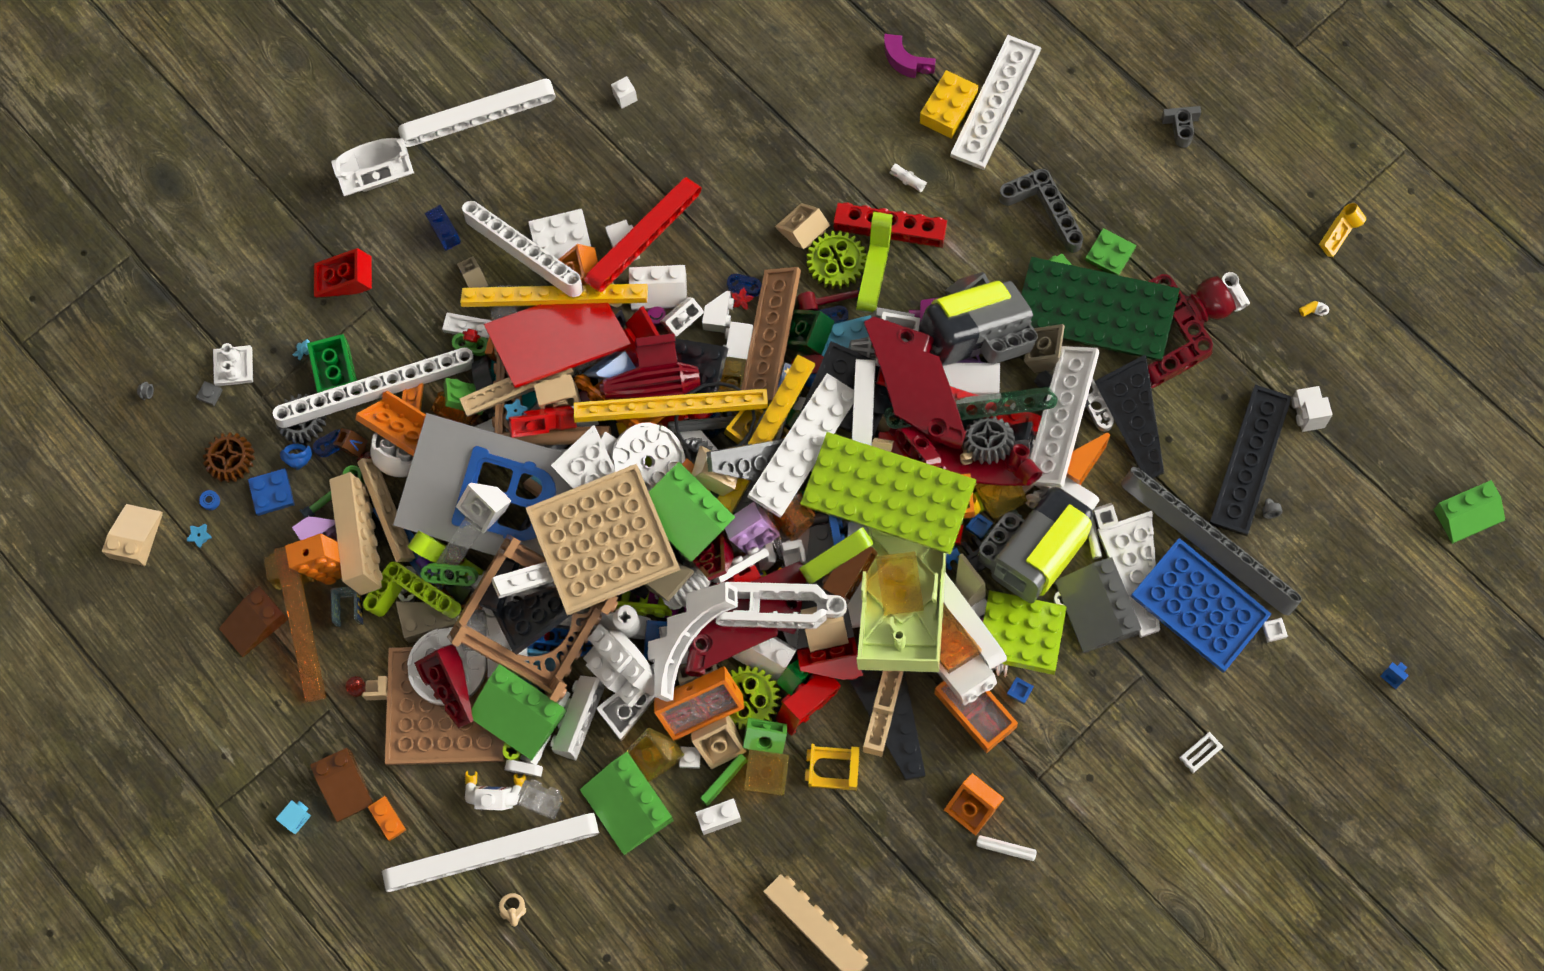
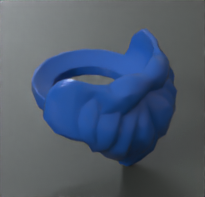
(296, 460)

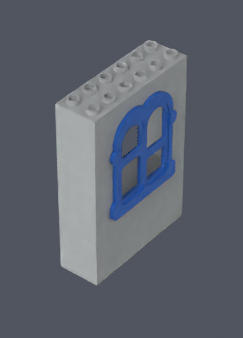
(451, 458)

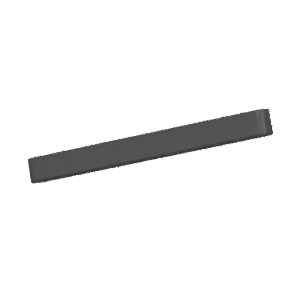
(1211, 541)

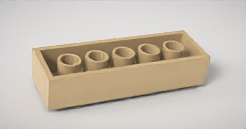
(355, 534)

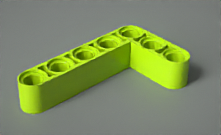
(875, 262)
(432, 549)
(399, 577)

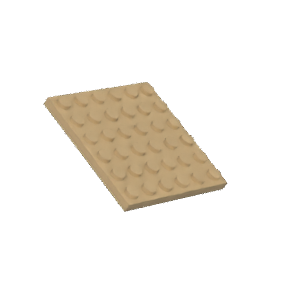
(602, 539)

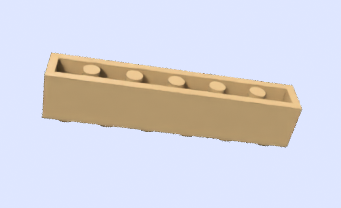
(815, 926)

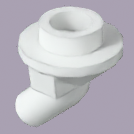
(1033, 499)

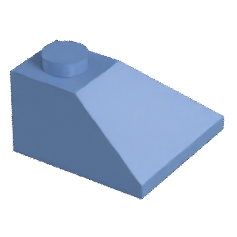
(611, 366)

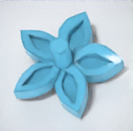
(302, 348)

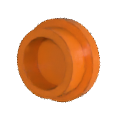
(582, 381)

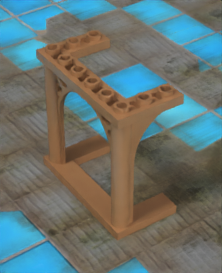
(549, 681)

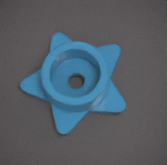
(516, 405)
(204, 536)

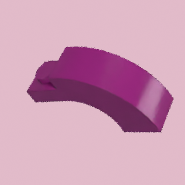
(903, 61)

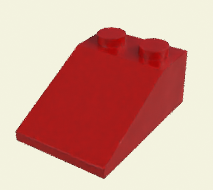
(343, 274)
(832, 662)

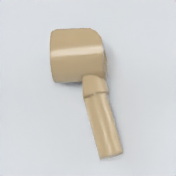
(966, 457)

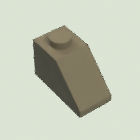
(472, 273)

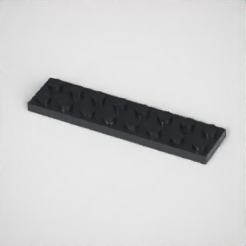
(1250, 460)

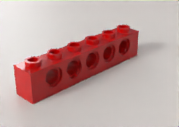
(898, 231)

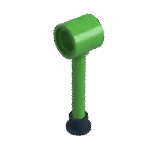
(310, 511)

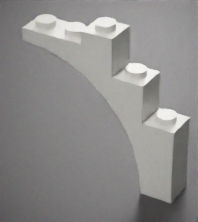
(668, 651)

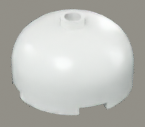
(389, 457)

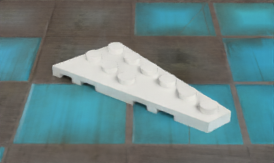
(584, 460)
(1134, 556)

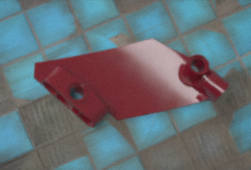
(916, 381)
(1013, 471)
(726, 641)

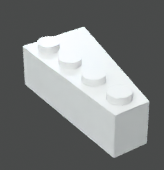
(620, 715)

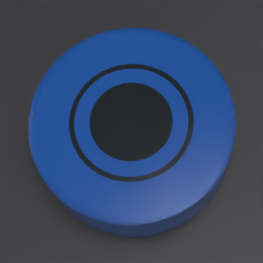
(209, 500)

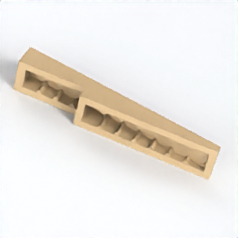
(499, 393)
(882, 712)

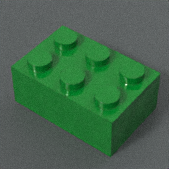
(331, 363)

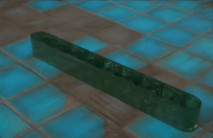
(999, 405)

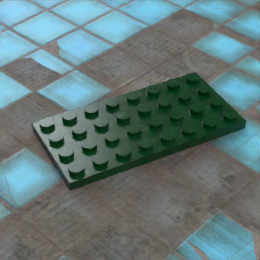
(1101, 307)

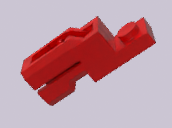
(541, 421)

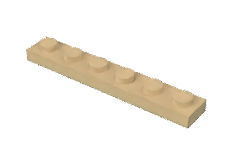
(386, 510)

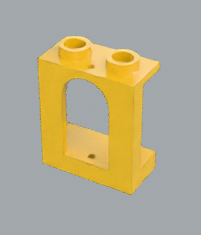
(817, 753)

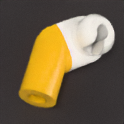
(1314, 307)

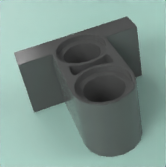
(1180, 128)

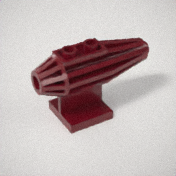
(657, 372)

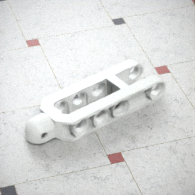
(827, 606)

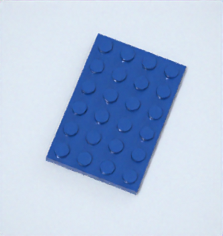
(1201, 605)

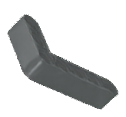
(1049, 204)

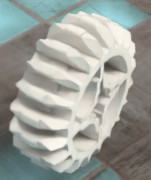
(695, 582)

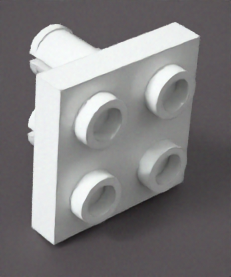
(233, 365)

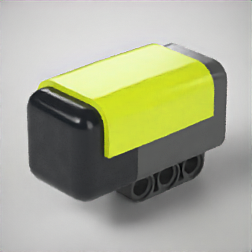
(980, 321)
(1037, 547)

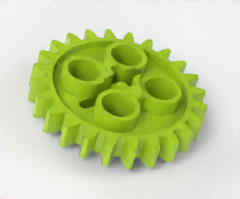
(820, 265)
(763, 687)

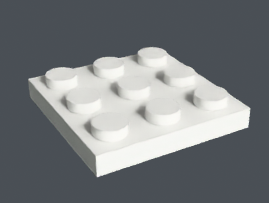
(560, 232)

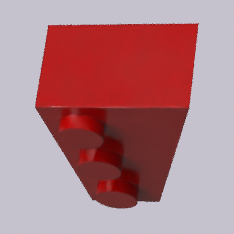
(806, 701)

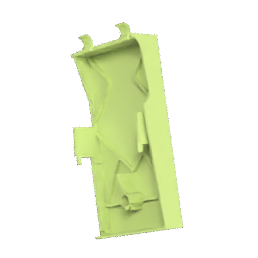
(905, 639)

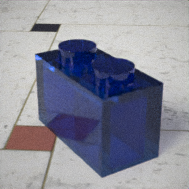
(443, 227)

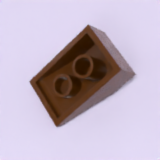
(848, 576)
(252, 621)
(342, 784)

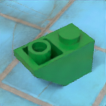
(793, 677)

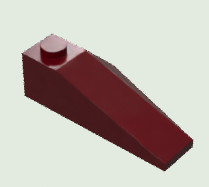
(715, 558)
(446, 677)

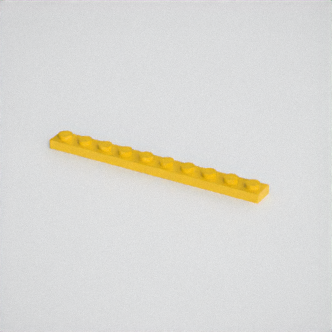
(551, 295)
(670, 405)
(773, 419)

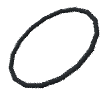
(709, 385)

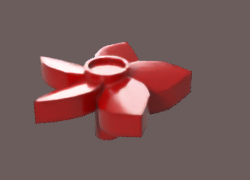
(741, 299)

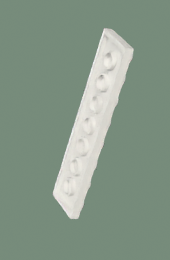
(995, 102)
(1061, 424)
(802, 445)

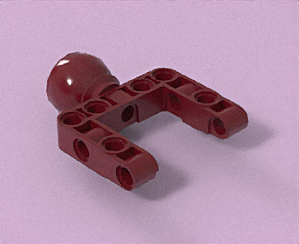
(1209, 301)

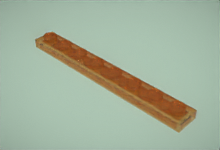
(300, 628)

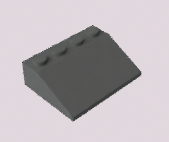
(1098, 605)

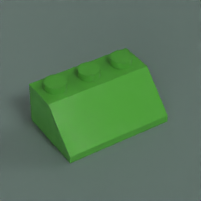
(1470, 511)

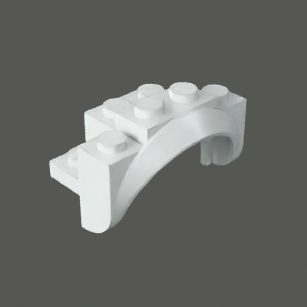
(372, 165)
(619, 665)

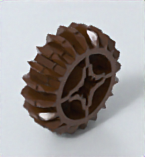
(216, 454)

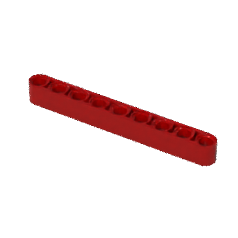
(642, 235)

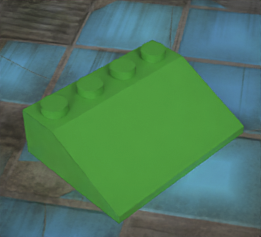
(688, 512)
(516, 712)
(626, 803)

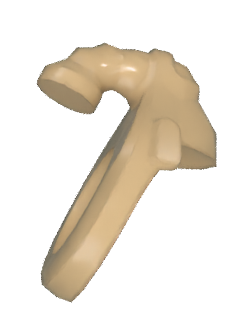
(512, 914)

